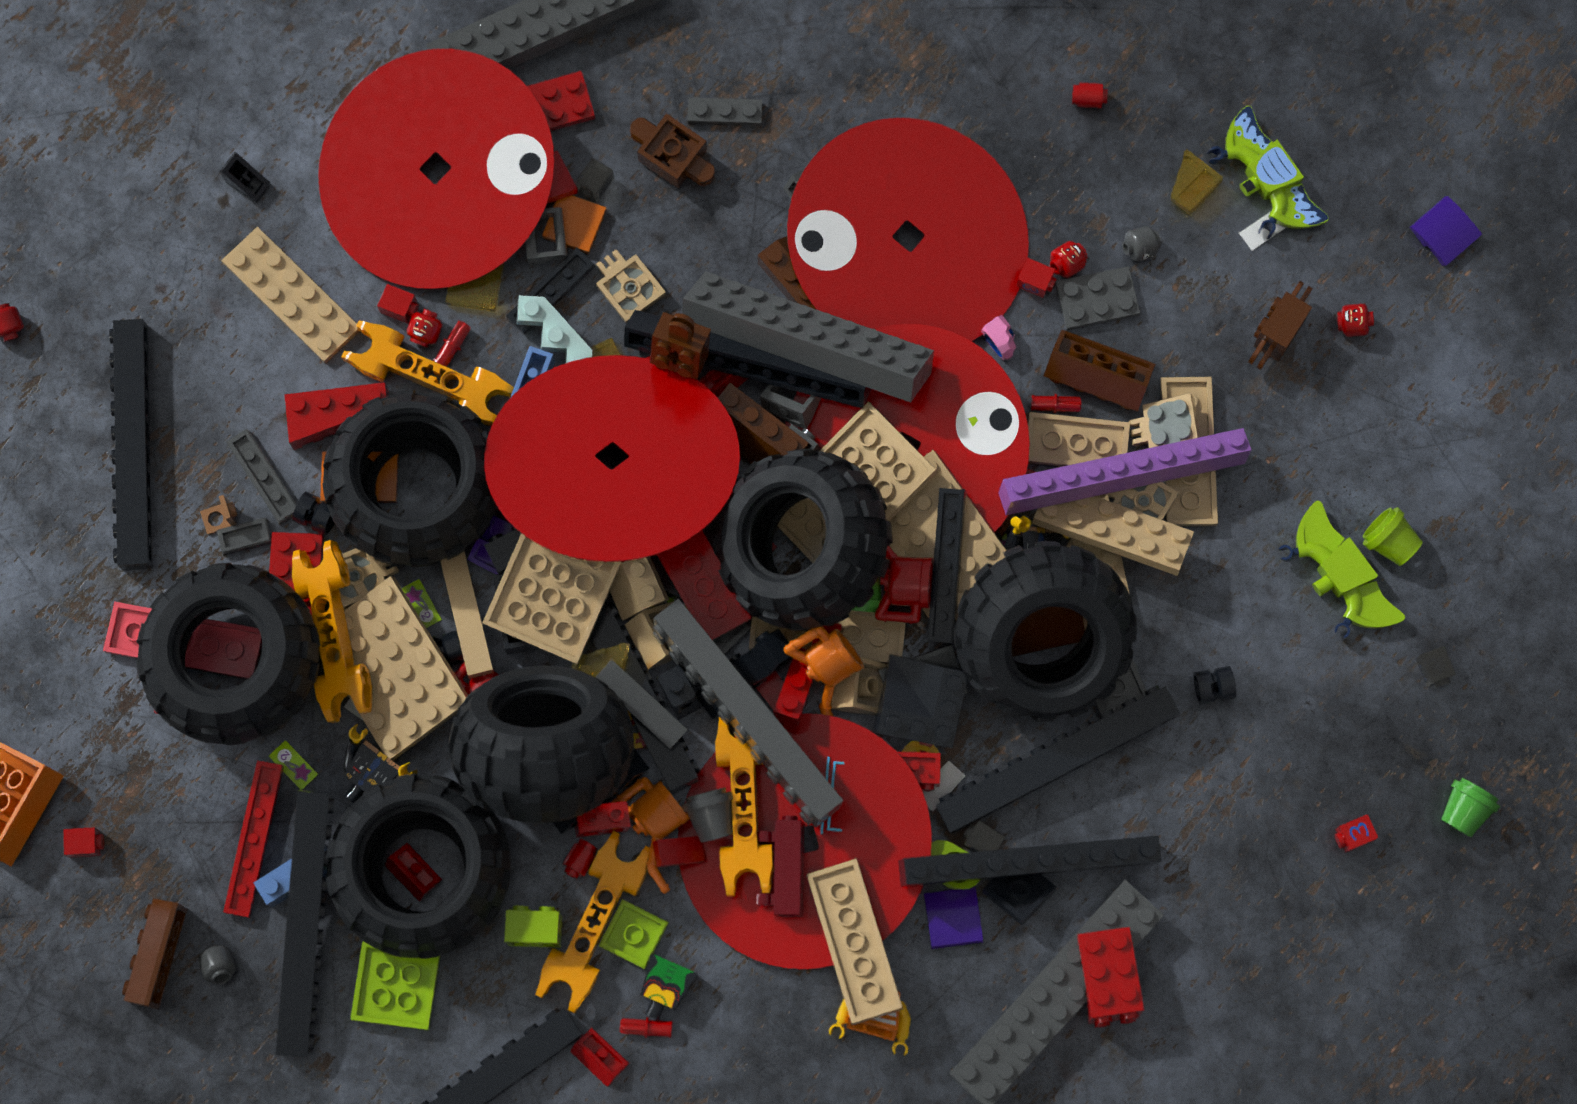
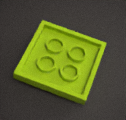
(394, 989)

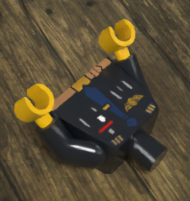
(1028, 536)
(367, 765)

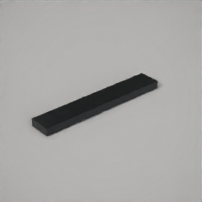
(946, 565)

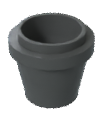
(710, 814)

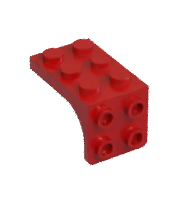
(1110, 977)

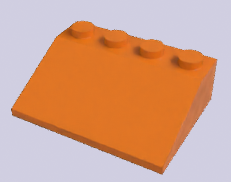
(24, 794)

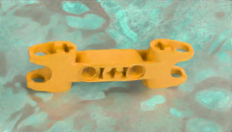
(387, 356)
(340, 676)
(746, 853)
(573, 965)

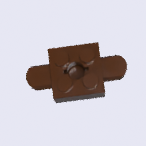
(672, 151)
(1284, 322)
(680, 345)

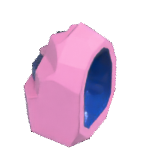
(1000, 337)

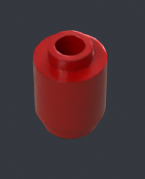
(1089, 95)
(579, 859)

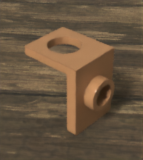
(228, 511)

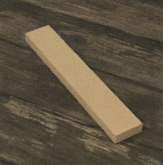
(466, 616)

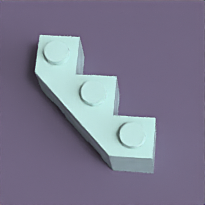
(556, 332)

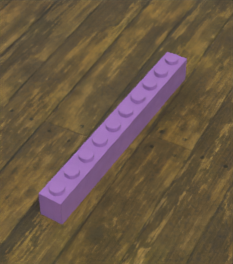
(1124, 471)

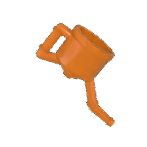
(827, 660)
(655, 815)

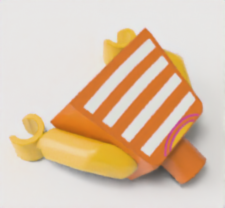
(886, 1027)

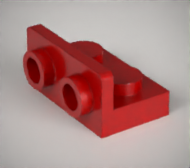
(924, 767)
(604, 820)

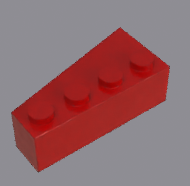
(321, 412)

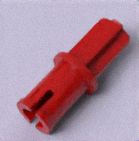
(452, 343)
(1055, 403)
(646, 1027)

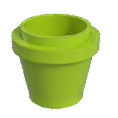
(1392, 536)

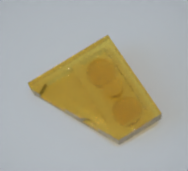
(1194, 183)
(596, 661)

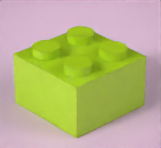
(533, 928)

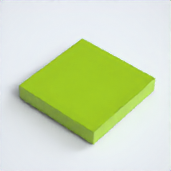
(633, 934)

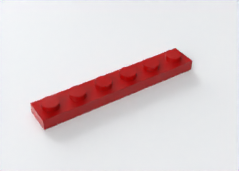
(253, 839)

